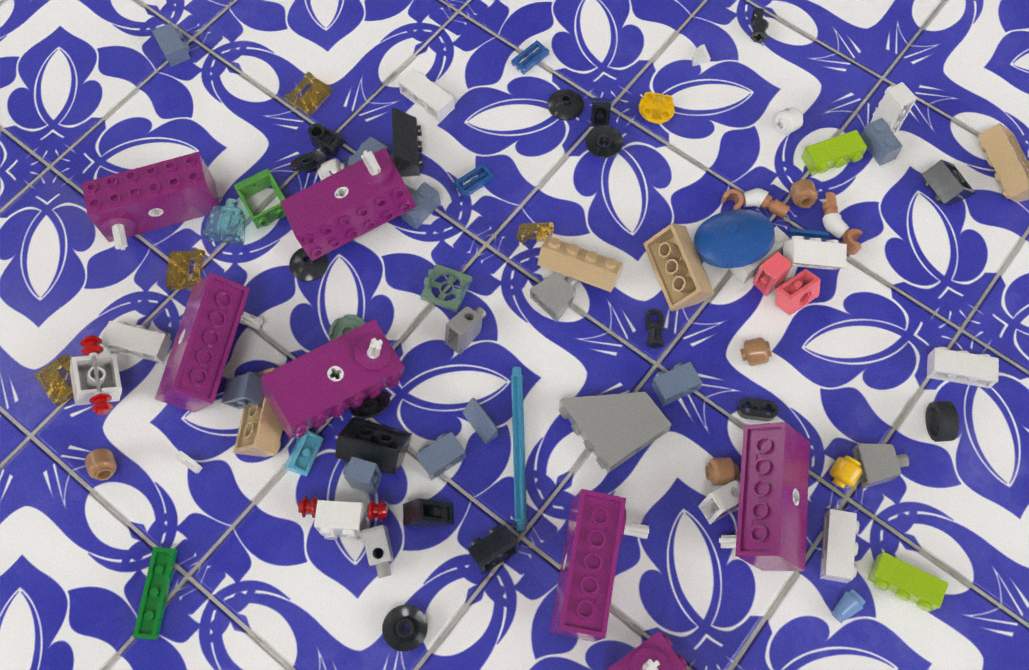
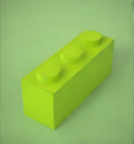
(834, 152)
(908, 582)

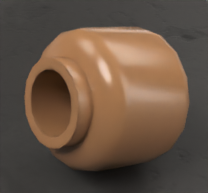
(804, 193)
(756, 351)
(100, 464)
(721, 470)

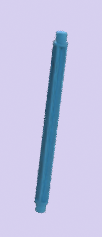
(518, 450)

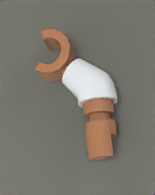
(756, 197)
(836, 226)

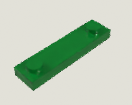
(155, 593)

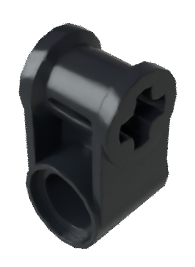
(327, 140)

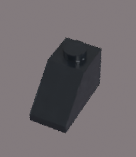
(600, 112)
(427, 513)

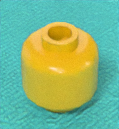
(846, 472)

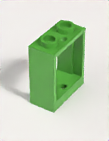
(254, 185)

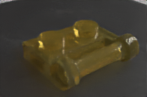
(312, 97)
(536, 231)
(179, 269)
(54, 382)

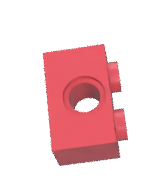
(772, 273)
(797, 292)

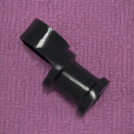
(759, 25)
(654, 329)

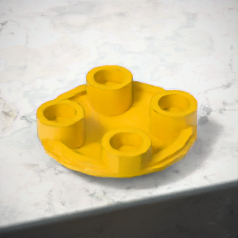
(656, 107)

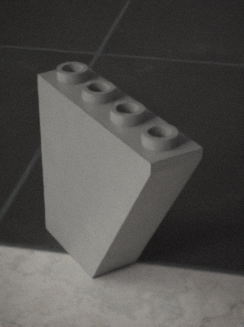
(615, 424)

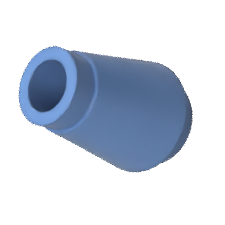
(848, 606)

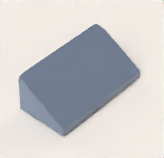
(480, 421)

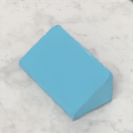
(304, 453)

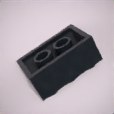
(406, 143)
(373, 443)

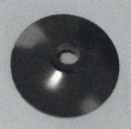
(565, 110)
(604, 135)
(308, 162)
(309, 270)
(372, 407)
(393, 625)

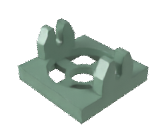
(429, 282)

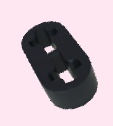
(758, 405)

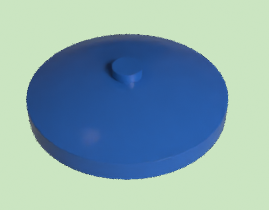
(734, 238)

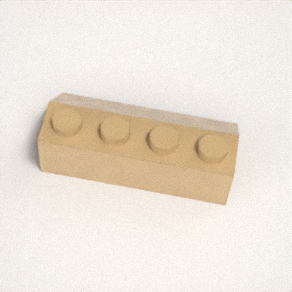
(1007, 160)
(580, 263)
(678, 267)
(259, 430)

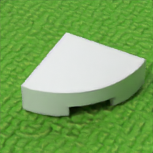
(700, 56)
(188, 462)

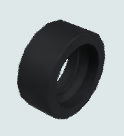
(942, 421)

